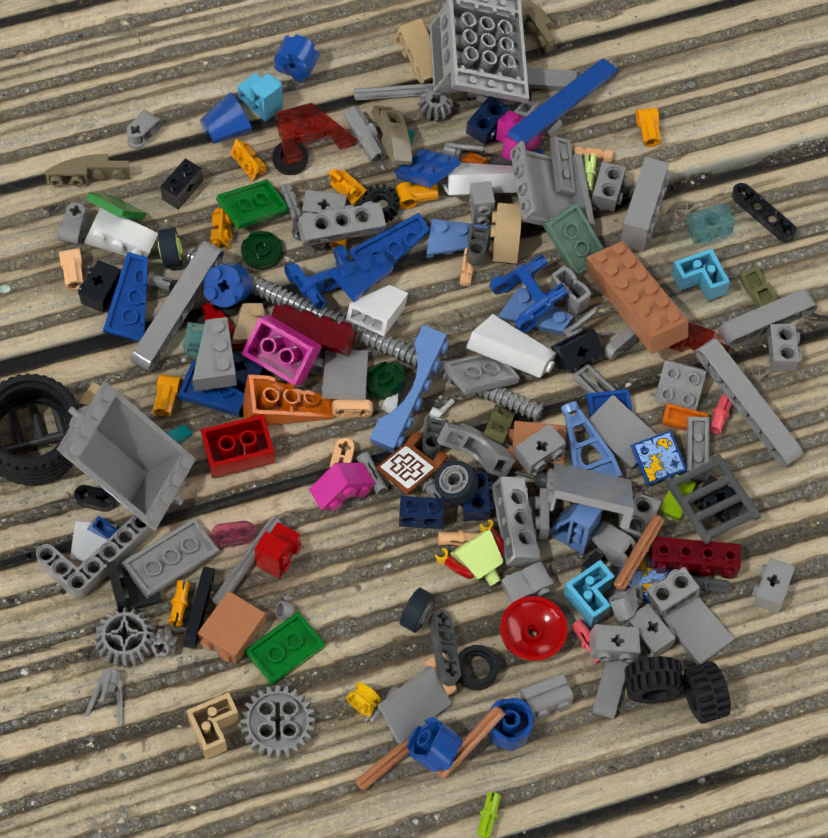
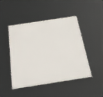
(85, 542)

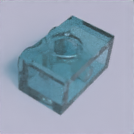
(717, 215)

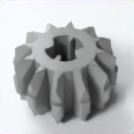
(435, 104)

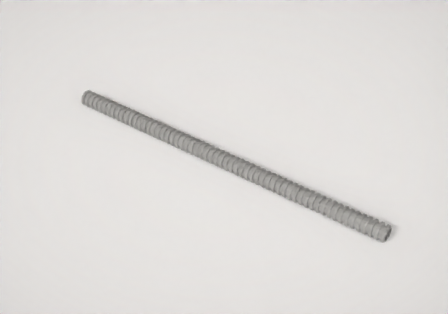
(384, 343)

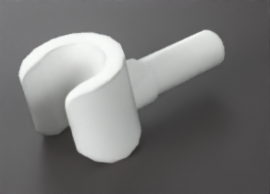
(439, 413)

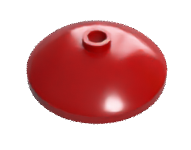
(533, 615)

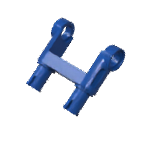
(525, 274)
(314, 285)

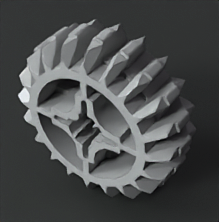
(116, 637)

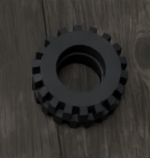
(654, 679)
(706, 692)

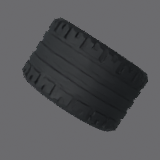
(40, 390)

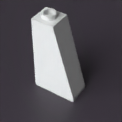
(459, 179)
(511, 346)

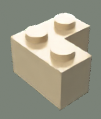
(505, 233)
(208, 721)

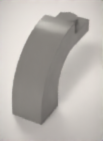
(487, 451)

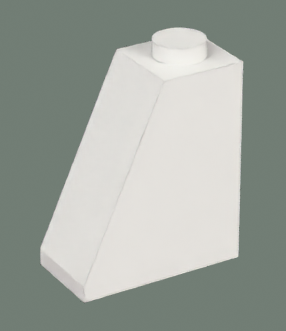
(378, 309)

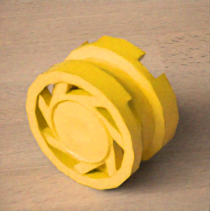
(363, 699)

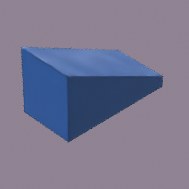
(102, 528)

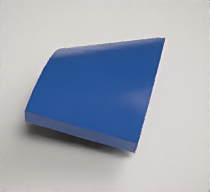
(225, 120)

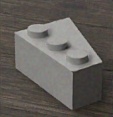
(215, 357)

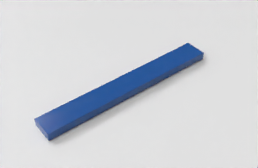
(562, 102)

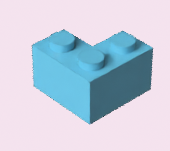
(262, 95)
(701, 270)
(586, 593)

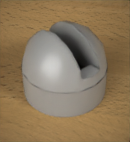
(284, 610)

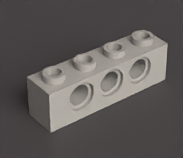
(369, 210)
(515, 521)

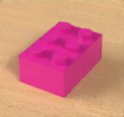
(281, 350)

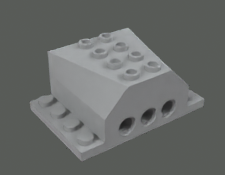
(480, 49)

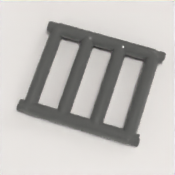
(695, 518)

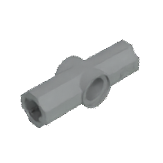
(365, 134)

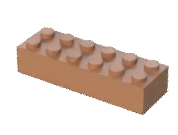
(637, 297)

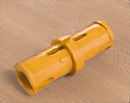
(179, 603)

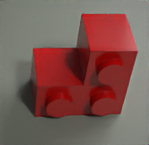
(277, 549)

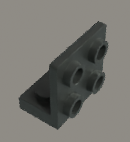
(126, 591)

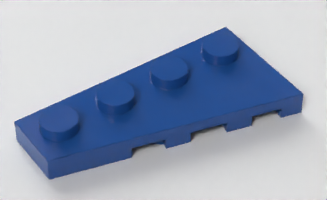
(394, 241)
(128, 305)

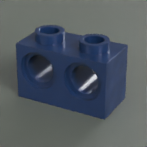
(485, 119)
(481, 497)
(421, 512)

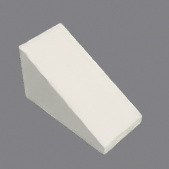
(390, 403)

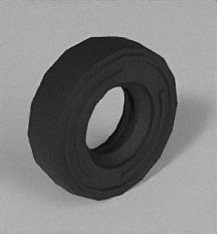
(293, 168)

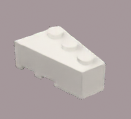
(120, 235)

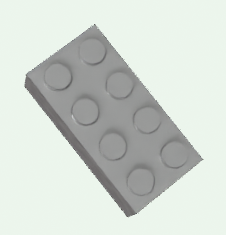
(645, 204)

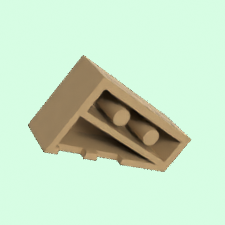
(417, 47)

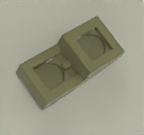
(756, 287)
(499, 423)

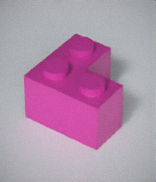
(505, 123)
(341, 482)

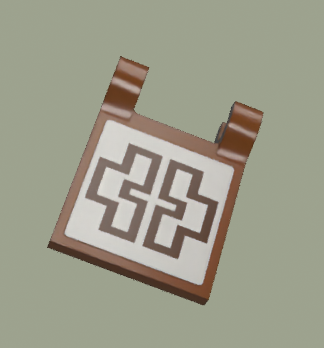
(410, 466)

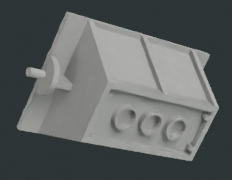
(126, 455)

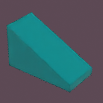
(180, 434)

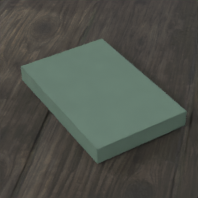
(573, 237)

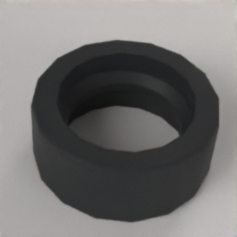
(486, 653)

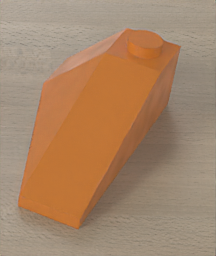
(283, 402)

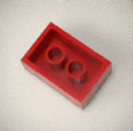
(237, 446)

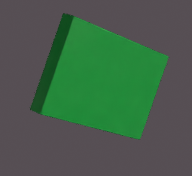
(252, 203)
(116, 206)
(284, 648)

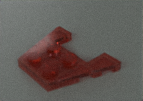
(306, 124)

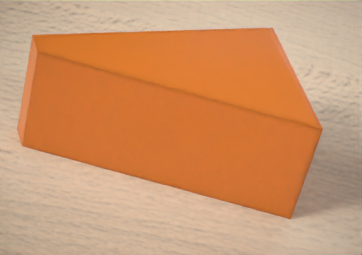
(474, 158)

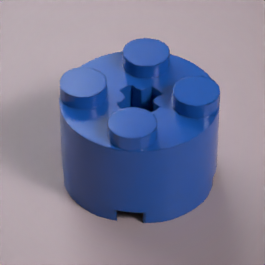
(296, 57)
(237, 279)
(512, 736)
(434, 745)

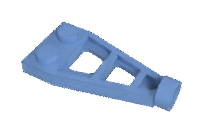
(607, 462)

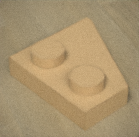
(247, 319)

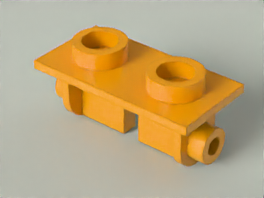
(244, 156)
(346, 185)
(223, 233)

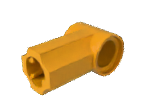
(648, 122)
(412, 194)
(167, 390)

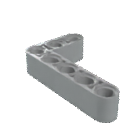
(96, 560)

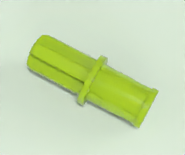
(488, 815)

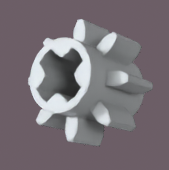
(163, 643)

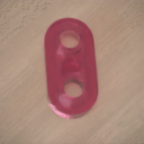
(233, 533)

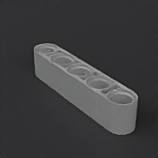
(758, 321)

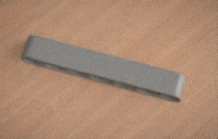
(176, 307)
(749, 402)

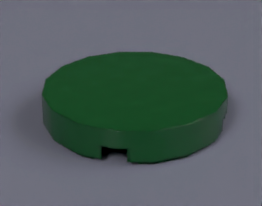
(261, 250)
(385, 379)

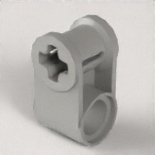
(142, 129)
(73, 224)
(626, 602)

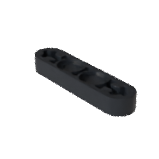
(761, 214)
(199, 607)

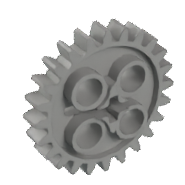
(298, 721)

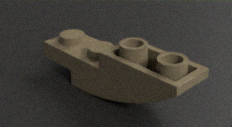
(538, 24)
(395, 134)
(80, 169)

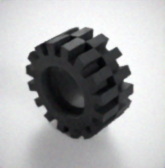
(382, 193)

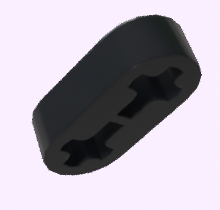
(94, 498)

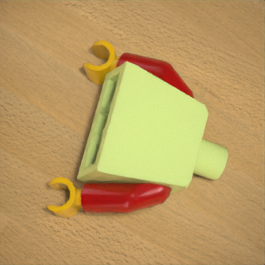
(477, 556)

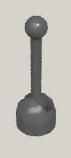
(539, 478)

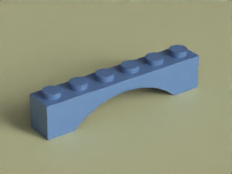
(391, 428)

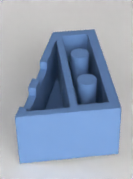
(576, 526)

